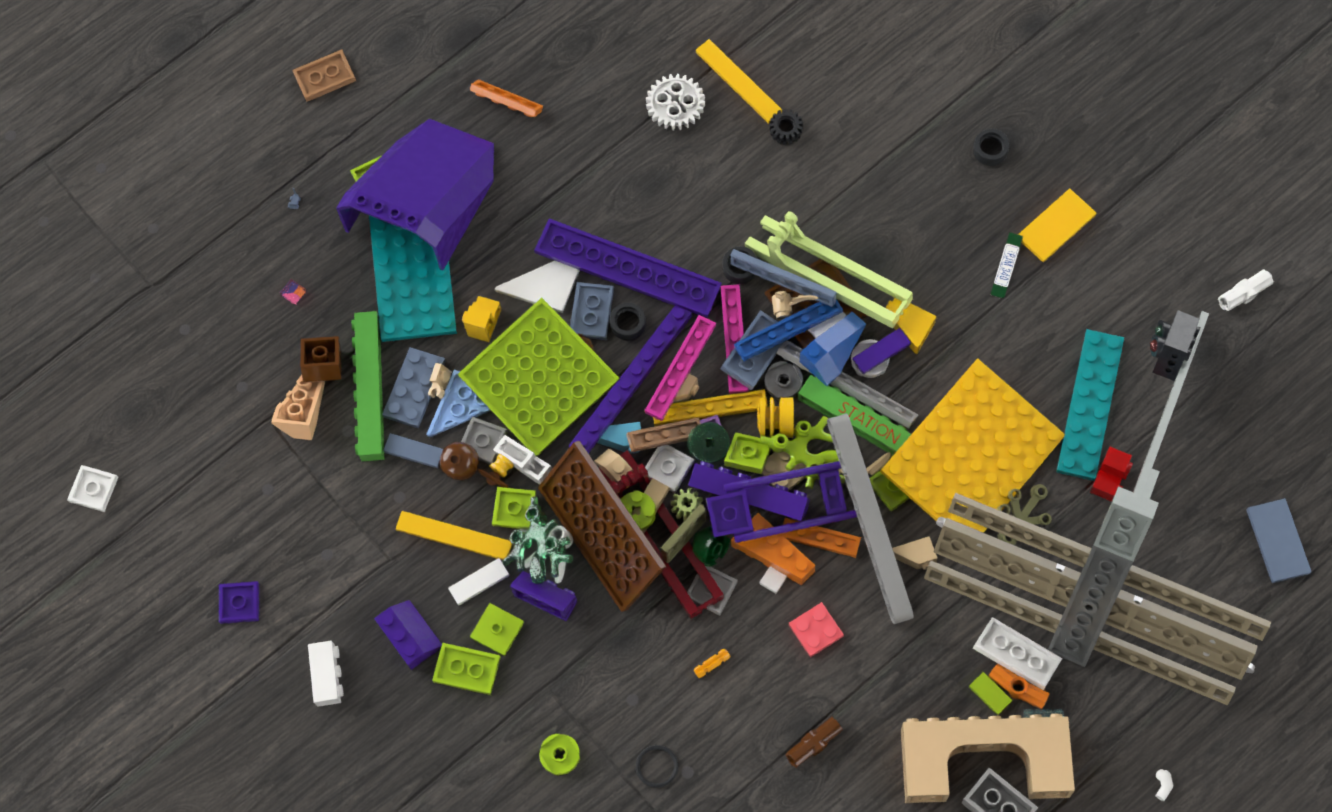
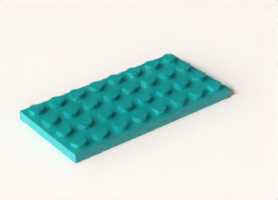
(410, 287)

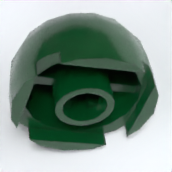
(709, 548)

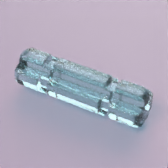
(1044, 712)

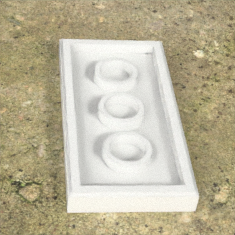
(1017, 653)

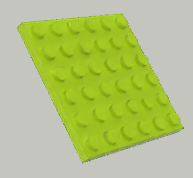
(538, 377)

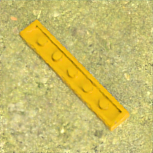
(738, 80)
(712, 406)
(453, 535)

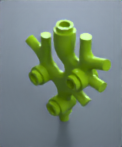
(798, 448)

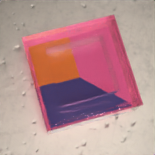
(293, 292)

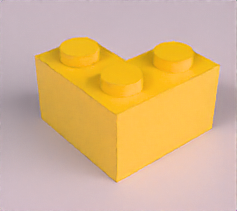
(481, 318)

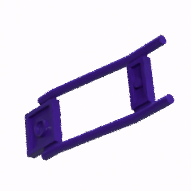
(731, 511)

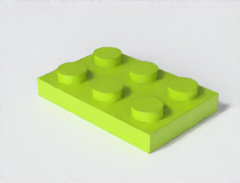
(466, 668)

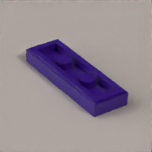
(881, 351)

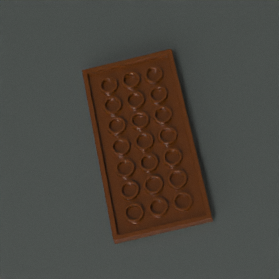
(601, 526)

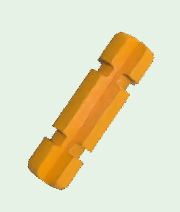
(711, 663)

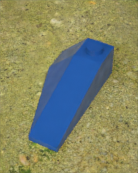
(831, 349)

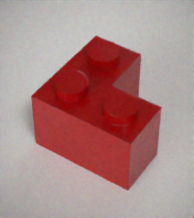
(1113, 469)

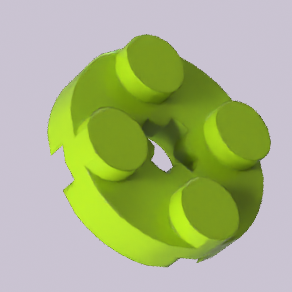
(647, 510)
(571, 755)

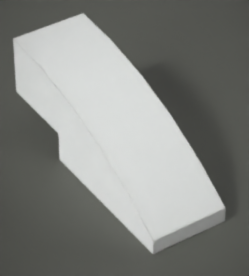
(523, 459)

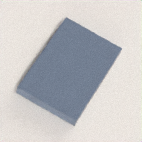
(592, 310)

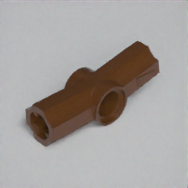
(814, 742)

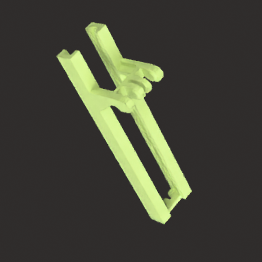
(791, 232)

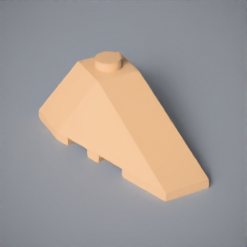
(300, 409)

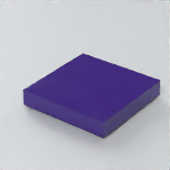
(238, 602)

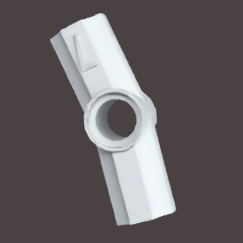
(1245, 290)

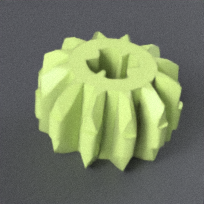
(681, 509)

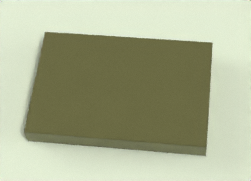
(683, 534)

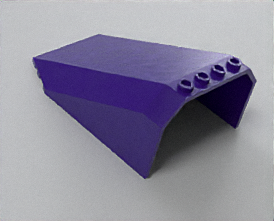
(425, 185)

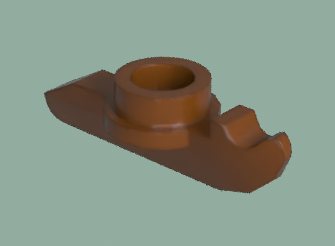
(493, 478)

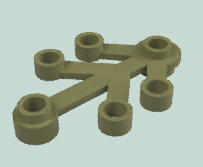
(1035, 497)

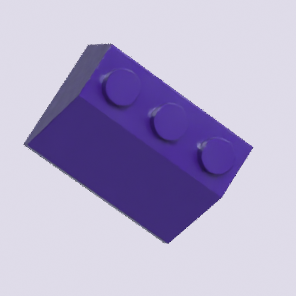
(544, 596)
(408, 633)

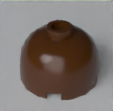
(459, 460)

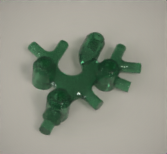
(547, 546)

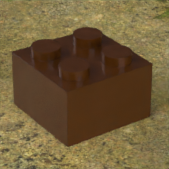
(320, 359)

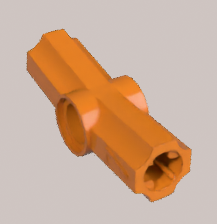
(1030, 693)

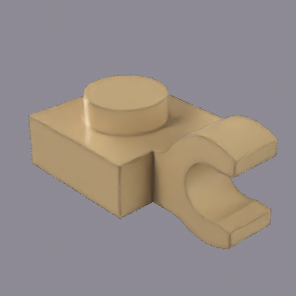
(439, 378)

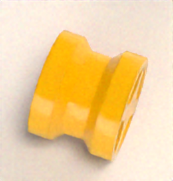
(501, 465)

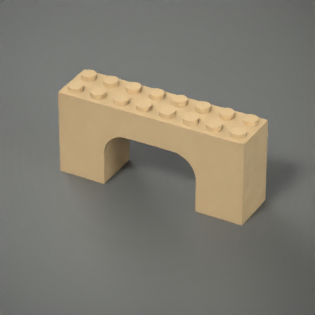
(1037, 740)

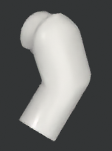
(1166, 784)

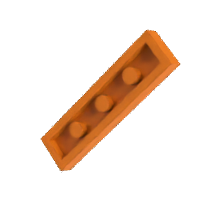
(507, 98)
(824, 539)

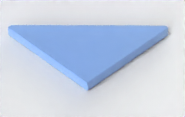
(456, 406)

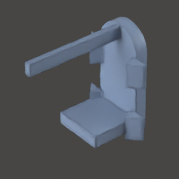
(294, 201)

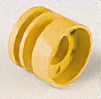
(776, 417)

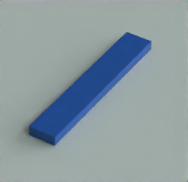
(786, 329)

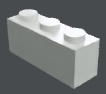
(325, 673)

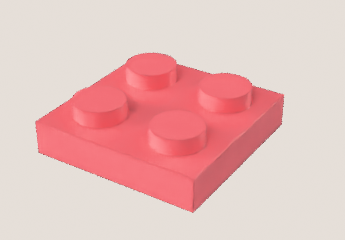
(816, 629)

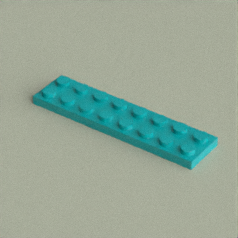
(1090, 405)

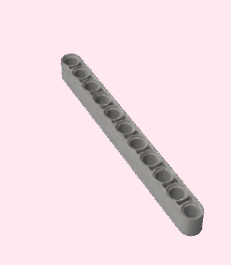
(870, 519)

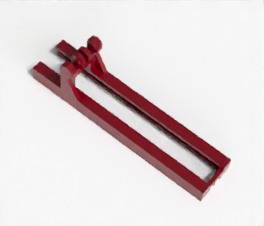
(640, 476)

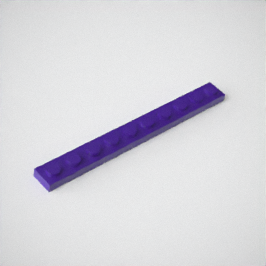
(632, 378)

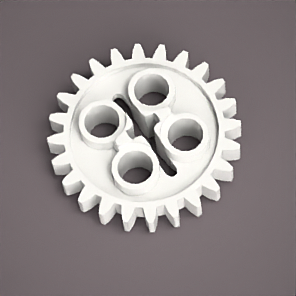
(662, 111)

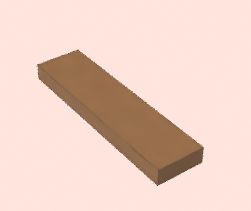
(661, 435)

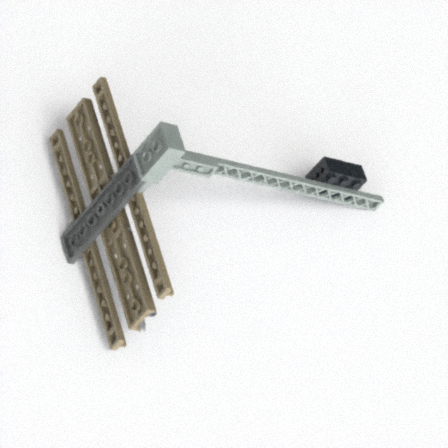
(1096, 592)

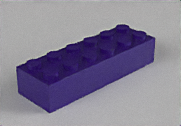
(761, 496)

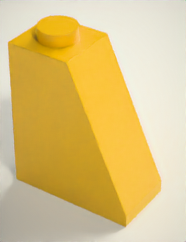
(914, 323)

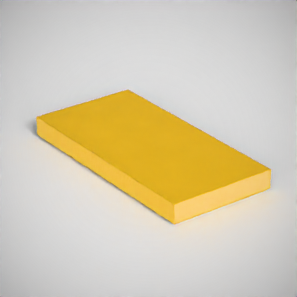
(1056, 225)

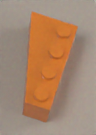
(776, 552)

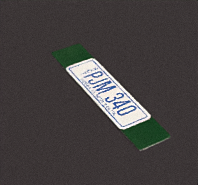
(1006, 265)

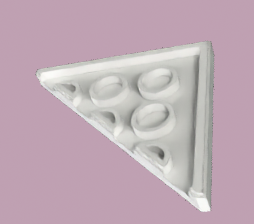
(550, 282)

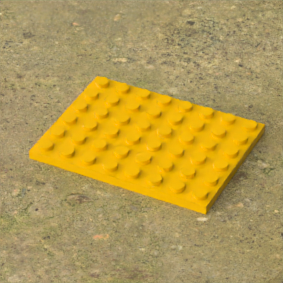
(974, 445)

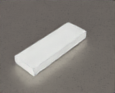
(478, 581)

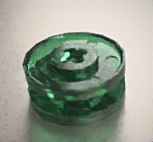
(719, 442)

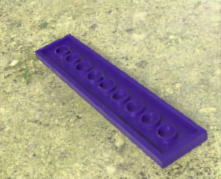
(628, 268)

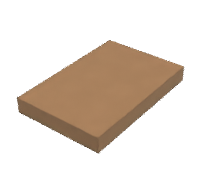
(324, 75)

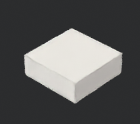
(773, 580)

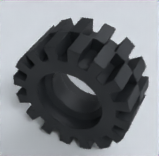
(789, 117)

